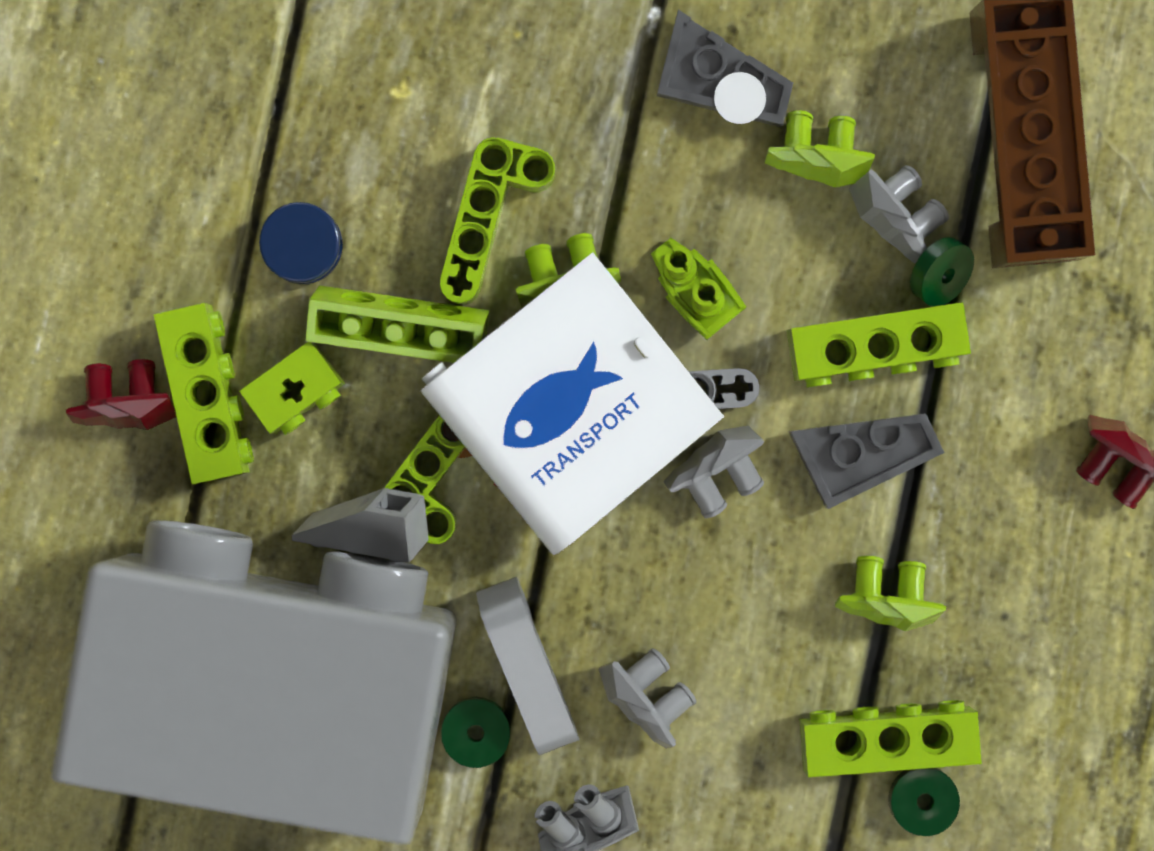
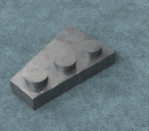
(702, 59)
(864, 454)

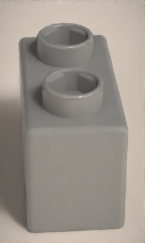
(257, 685)

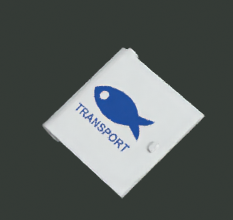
(570, 406)

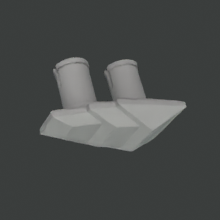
(882, 209)
(725, 450)
(626, 692)
(592, 823)

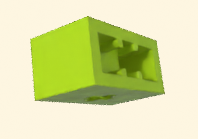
(268, 391)

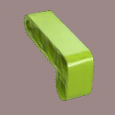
(486, 222)
(418, 483)

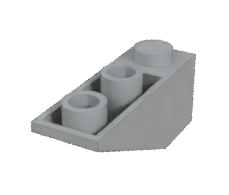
(376, 524)

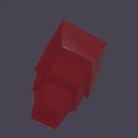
(138, 410)
(1115, 441)

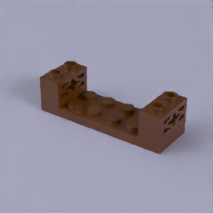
(1035, 131)

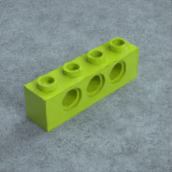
(943, 323)
(394, 324)
(175, 333)
(956, 746)

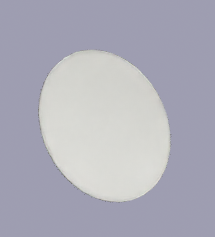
(740, 98)

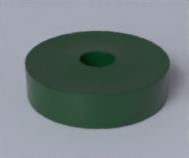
(942, 271)
(470, 751)
(929, 819)

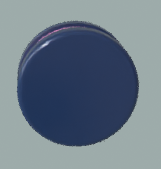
(301, 243)

